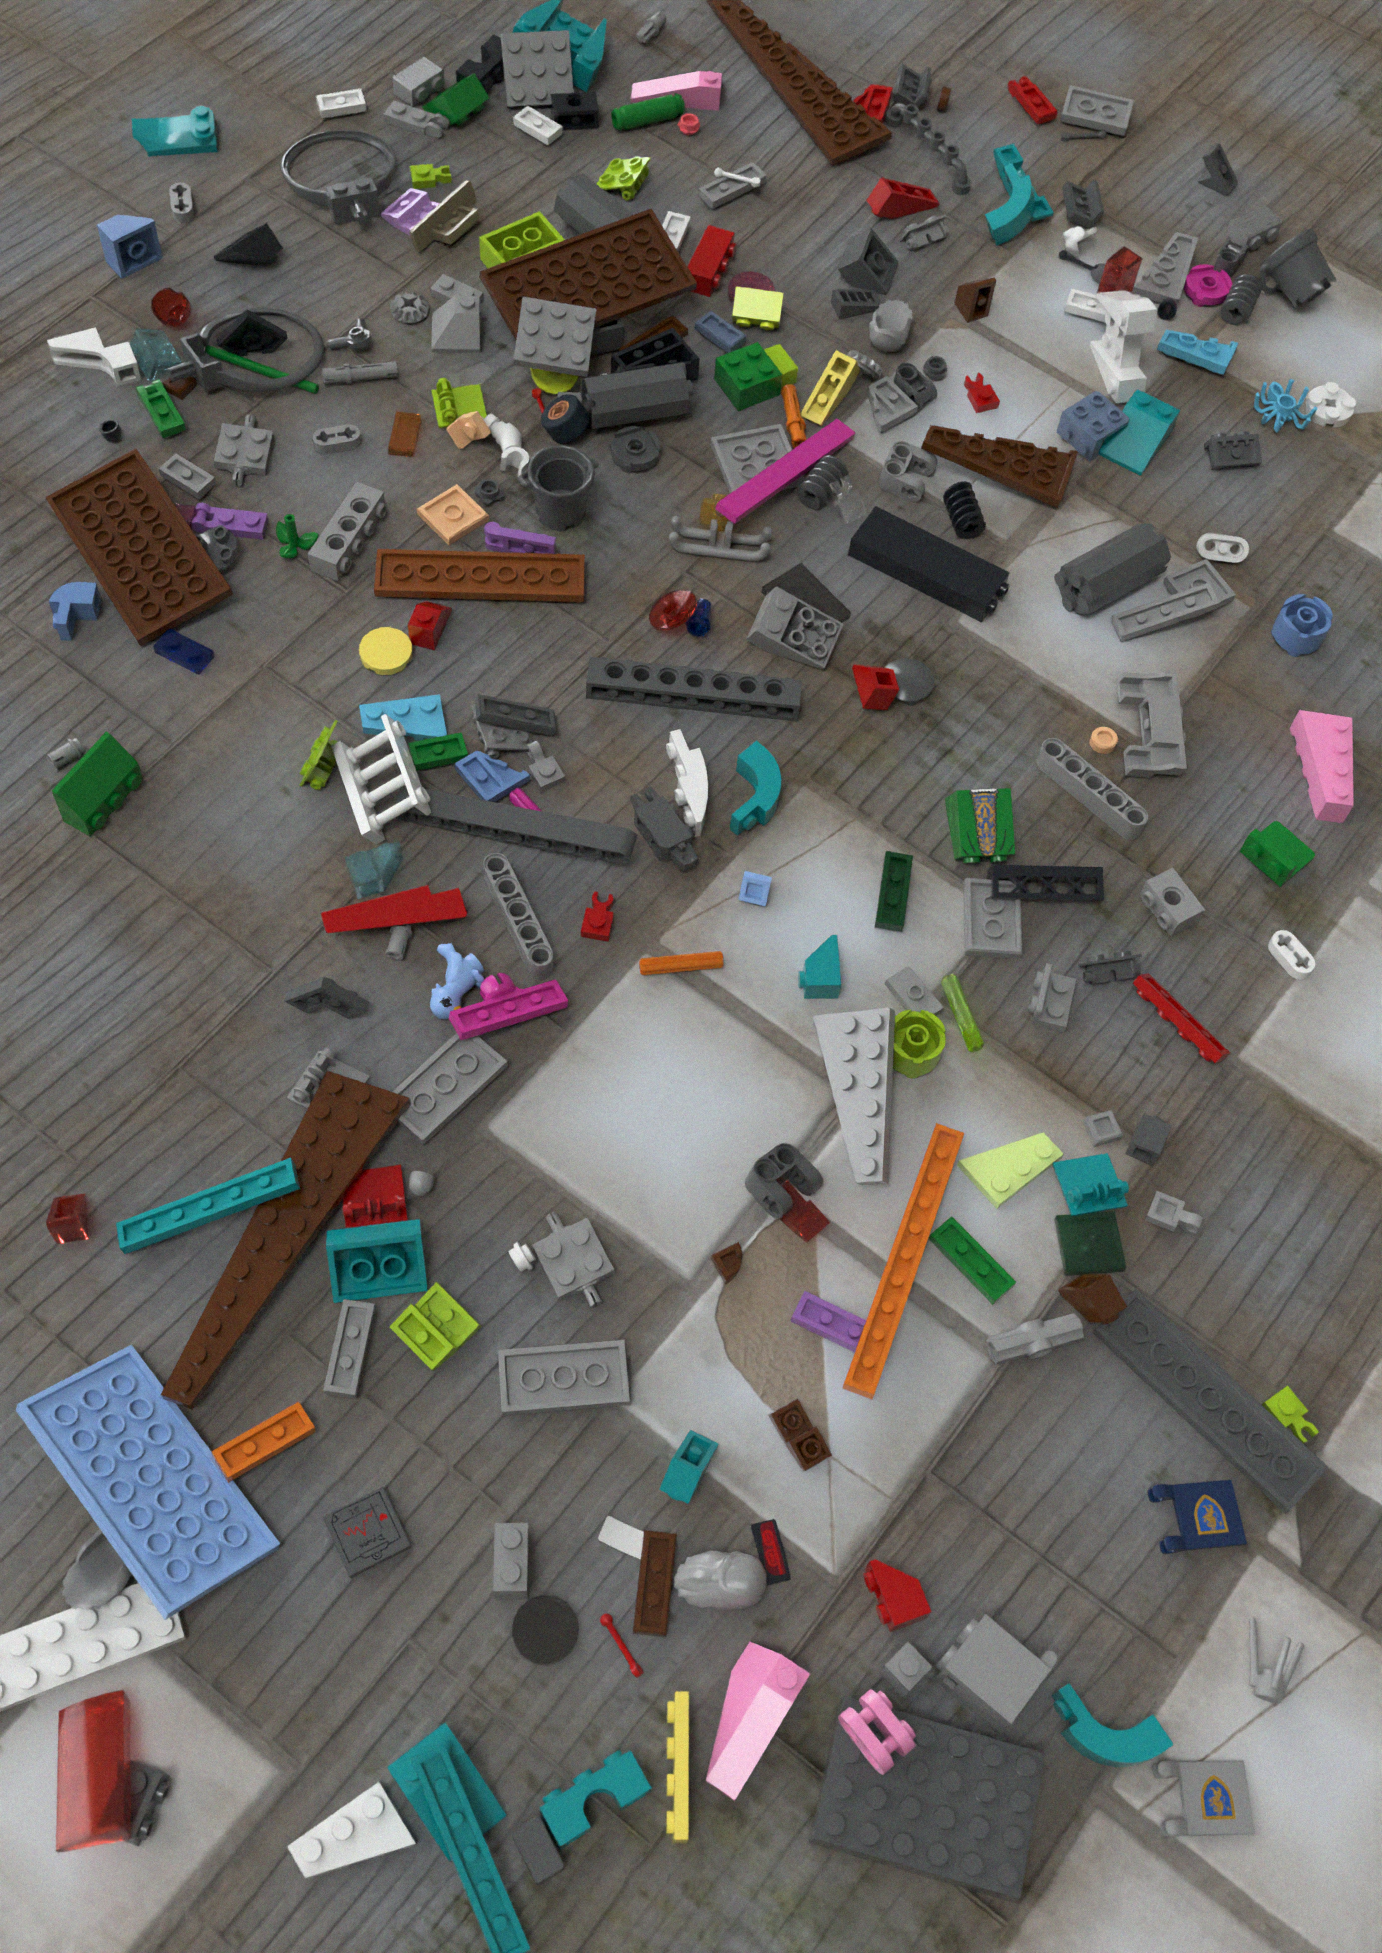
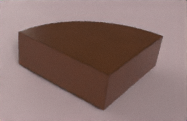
(181, 387)
(728, 1262)

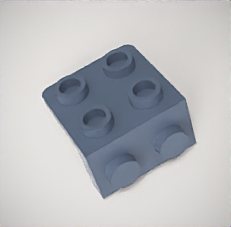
(1089, 423)

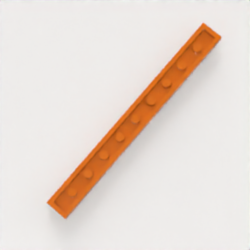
(903, 1262)

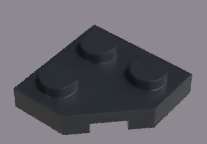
(251, 334)

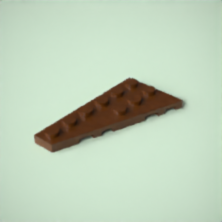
(1008, 461)

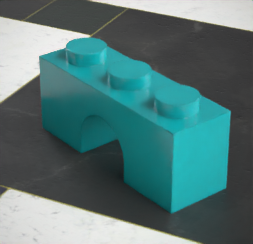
(618, 1778)

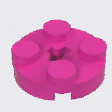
(1201, 294)

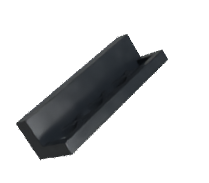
(1046, 876)

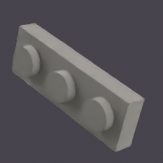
(726, 188)
(349, 1349)

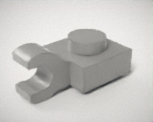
(544, 770)
(1169, 1212)

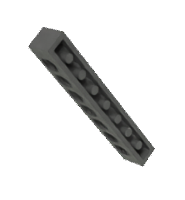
(693, 689)

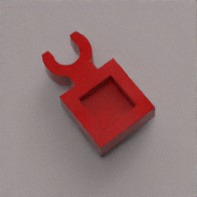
(981, 396)
(598, 920)

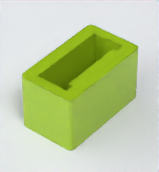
(783, 363)

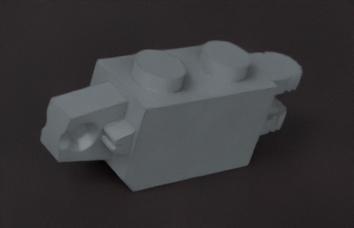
(663, 829)

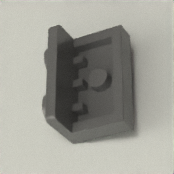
(911, 86)
(1083, 204)

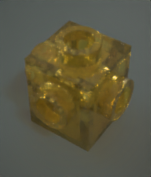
(708, 512)

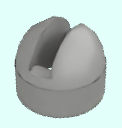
(421, 1183)

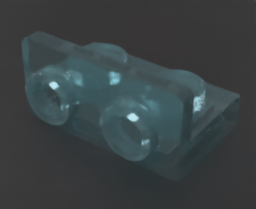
(153, 351)

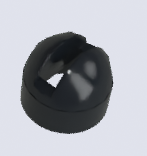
(1162, 306)
(110, 430)

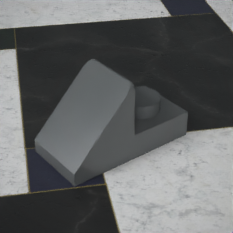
(1219, 173)

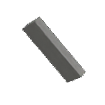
(515, 715)

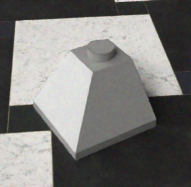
(457, 326)

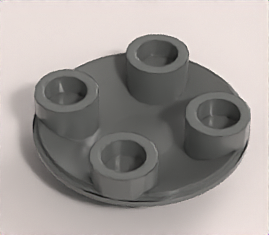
(220, 546)
(913, 680)

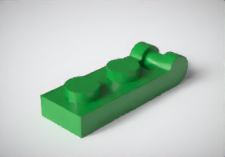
(160, 409)

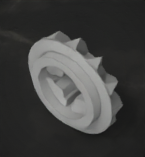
(409, 314)
(865, 364)

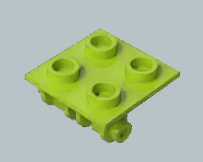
(625, 175)
(454, 402)
(321, 760)

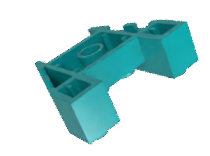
(585, 42)

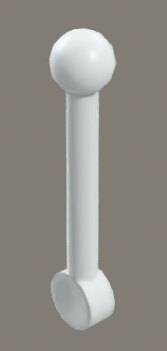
(755, 182)

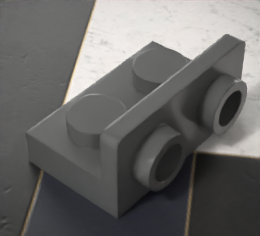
(1234, 451)
(146, 1790)

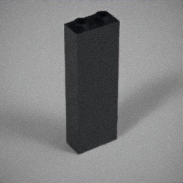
(929, 564)

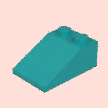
(1143, 436)
(481, 1799)

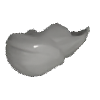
(890, 325)
(95, 1575)
(721, 1580)

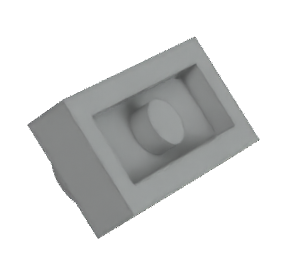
(447, 288)
(187, 476)

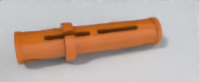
(795, 423)

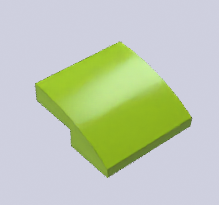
(435, 1326)

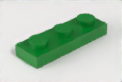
(972, 1260)

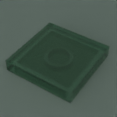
(1090, 1243)

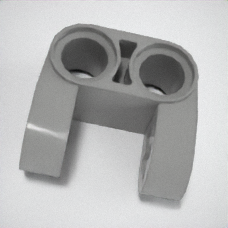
(899, 460)

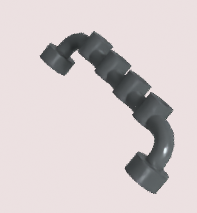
(908, 114)

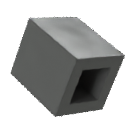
(1148, 1139)

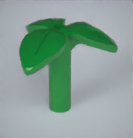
(288, 535)

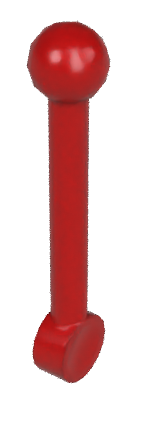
(536, 394)
(606, 1620)

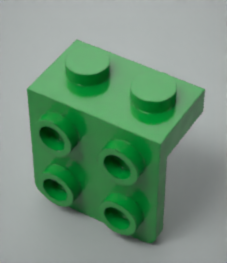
(1277, 852)

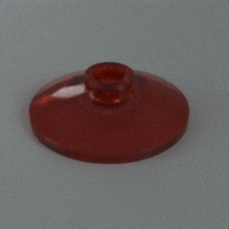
(673, 610)

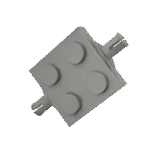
(243, 449)
(573, 1259)

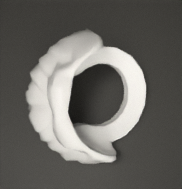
(1074, 235)

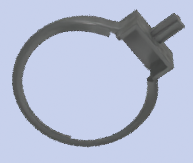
(348, 200)
(210, 372)

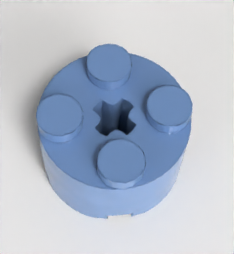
(1302, 624)

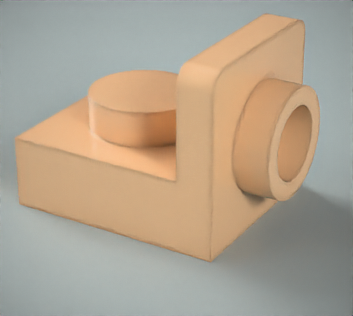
(467, 429)

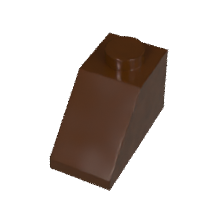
(975, 298)
(1094, 1297)

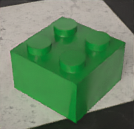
(748, 376)

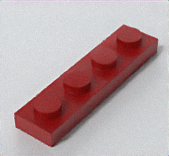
(1172, 1010)

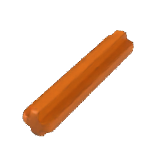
(681, 963)

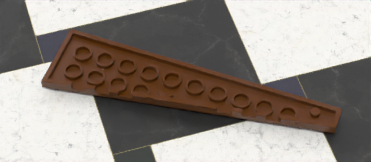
(824, 111)
(329, 1152)

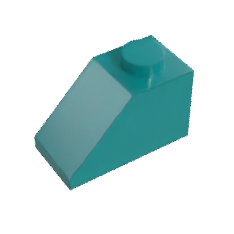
(822, 972)
(688, 1467)

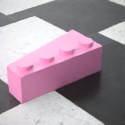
(1327, 762)

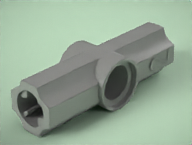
(1035, 1338)

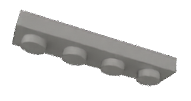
(1165, 611)

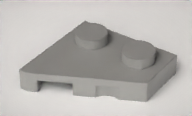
(889, 403)

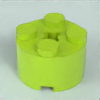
(917, 1042)

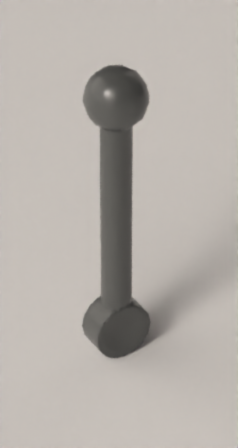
(1065, 136)

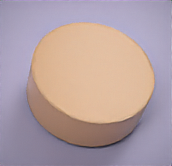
(1103, 740)

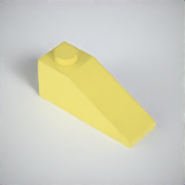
(831, 388)

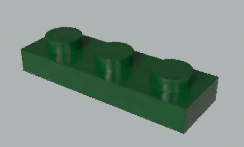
(893, 891)

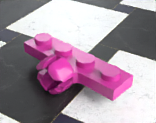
(506, 1005)

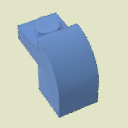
(74, 602)

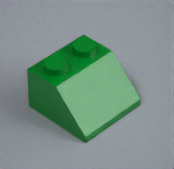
(459, 100)

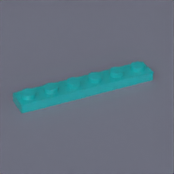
(207, 1205)
(469, 1851)

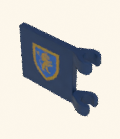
(1204, 1513)

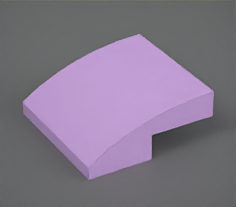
(409, 210)

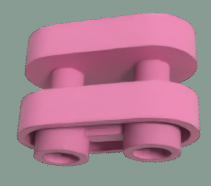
(897, 1733)

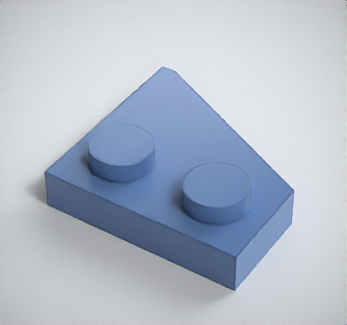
(489, 777)

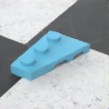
(1203, 353)
(419, 716)

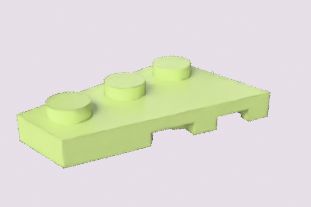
(1011, 1167)

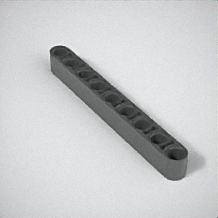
(523, 826)

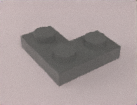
(326, 993)

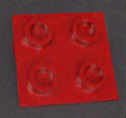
(375, 1198)

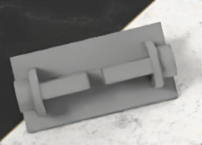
(916, 234)

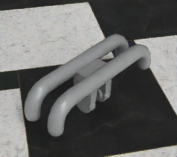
(719, 541)

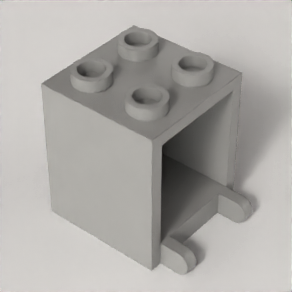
(992, 1672)

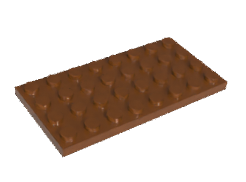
(606, 269)
(139, 546)

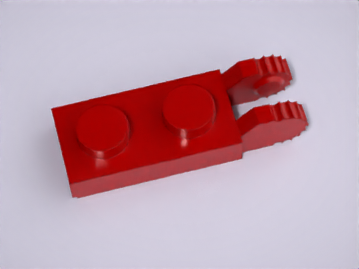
(1032, 100)

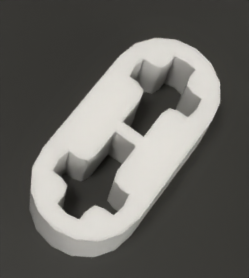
(1292, 954)

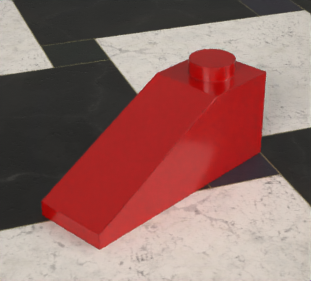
(899, 199)

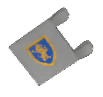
(1212, 1798)

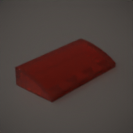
(93, 1772)

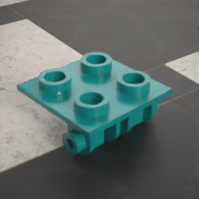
(1090, 1184)

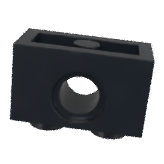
(575, 110)

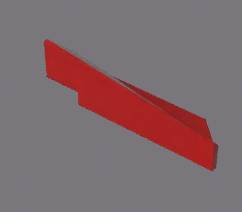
(396, 909)

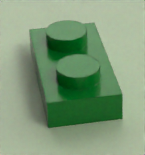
(438, 751)

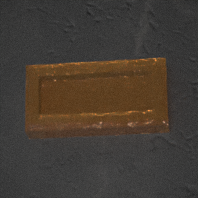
(404, 434)

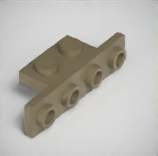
(448, 219)

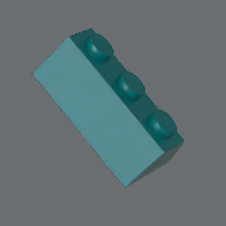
(376, 1260)

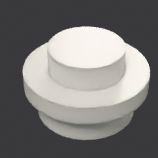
(522, 1256)

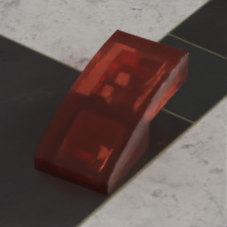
(804, 1217)

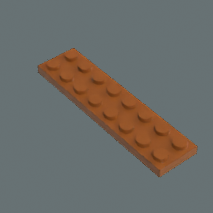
(479, 575)

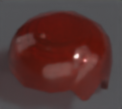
(171, 307)

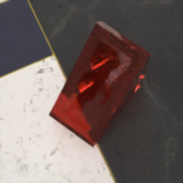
(68, 1219)

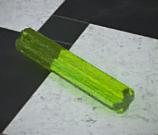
(962, 1013)

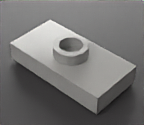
(913, 992)

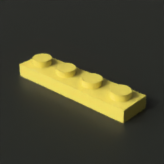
(678, 1782)

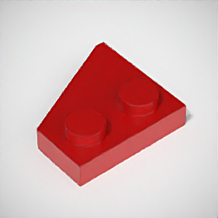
(875, 101)

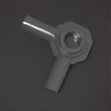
(357, 339)

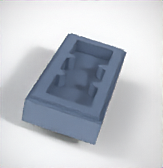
(720, 332)

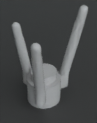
(1272, 1684)

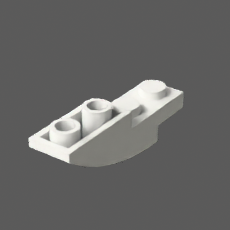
(692, 781)

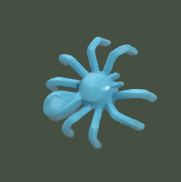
(1283, 406)

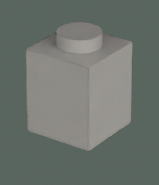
(905, 1669)

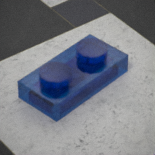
(183, 651)

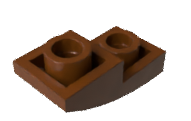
(799, 1435)

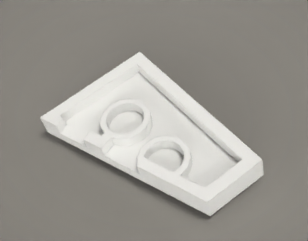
(352, 1834)

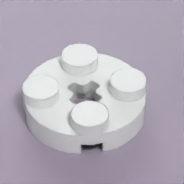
(1331, 395)

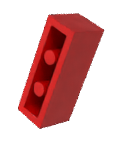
(711, 259)

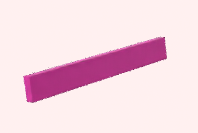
(784, 471)

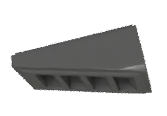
(848, 302)

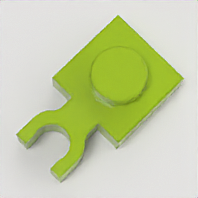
(426, 177)
(1289, 1412)

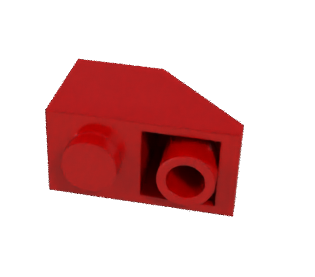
(875, 686)
(898, 1595)

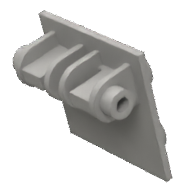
(500, 737)
(313, 1075)

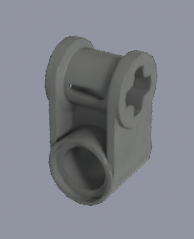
(1230, 257)
(914, 384)

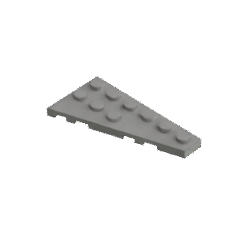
(860, 1072)

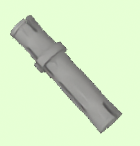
(359, 372)

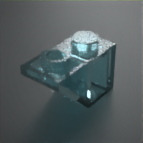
(373, 869)

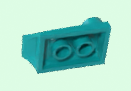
(177, 134)

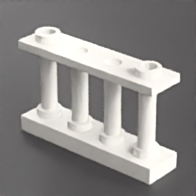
(356, 780)

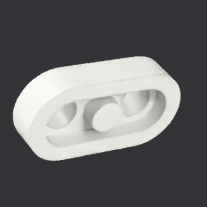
(1222, 546)

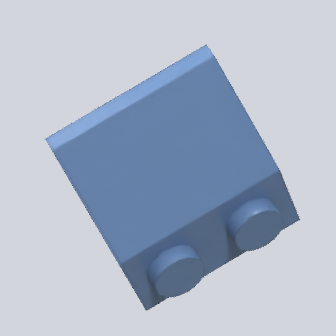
(129, 243)

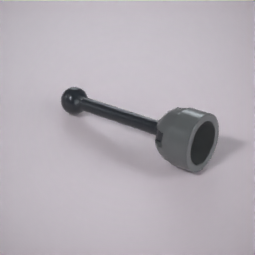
(1096, 271)

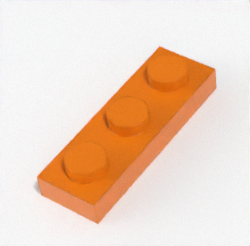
(263, 1441)

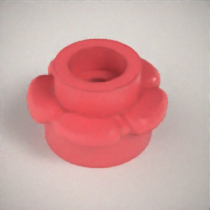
(689, 124)

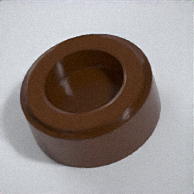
(944, 98)

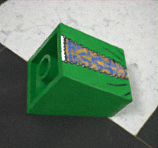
(981, 824)

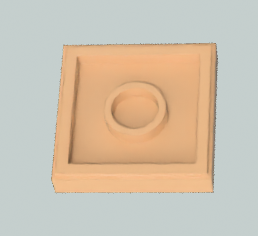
(452, 514)

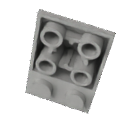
(794, 629)

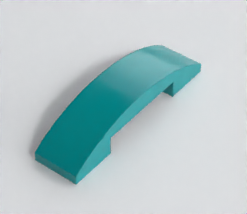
(1009, 154)

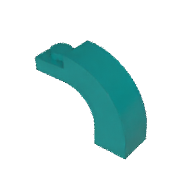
(1016, 212)
(763, 773)
(1107, 1745)

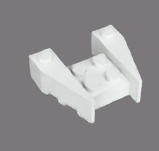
(1120, 346)

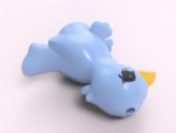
(460, 978)

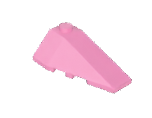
(698, 89)
(754, 1707)

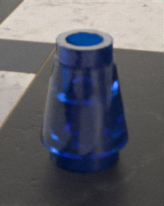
(700, 621)

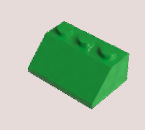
(97, 785)

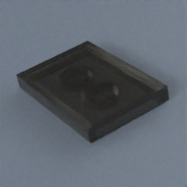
(808, 588)

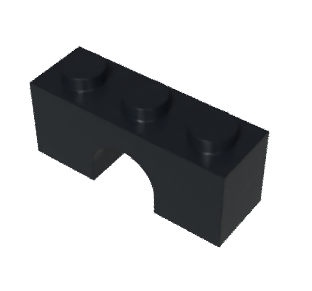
(491, 65)

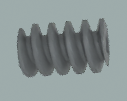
(1241, 299)
(815, 487)

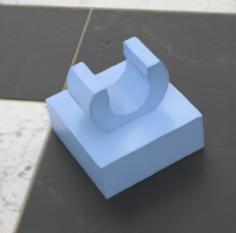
(755, 888)

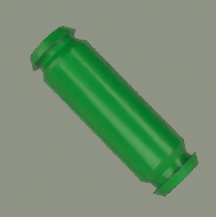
(648, 112)

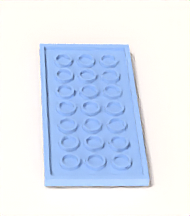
(147, 1480)

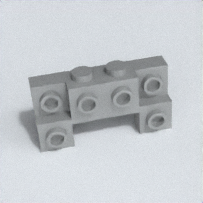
(1159, 722)

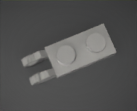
(416, 119)

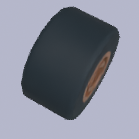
(565, 418)

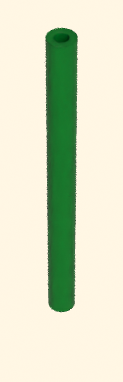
(257, 367)

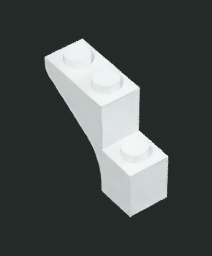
(87, 351)

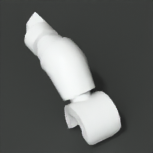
(511, 443)

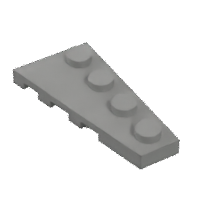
(1169, 270)

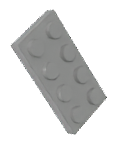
(447, 1084)
(563, 1377)

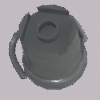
(1298, 269)
(560, 485)

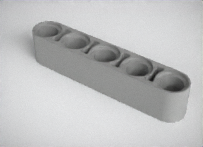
(1079, 777)
(518, 926)

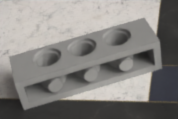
(347, 531)

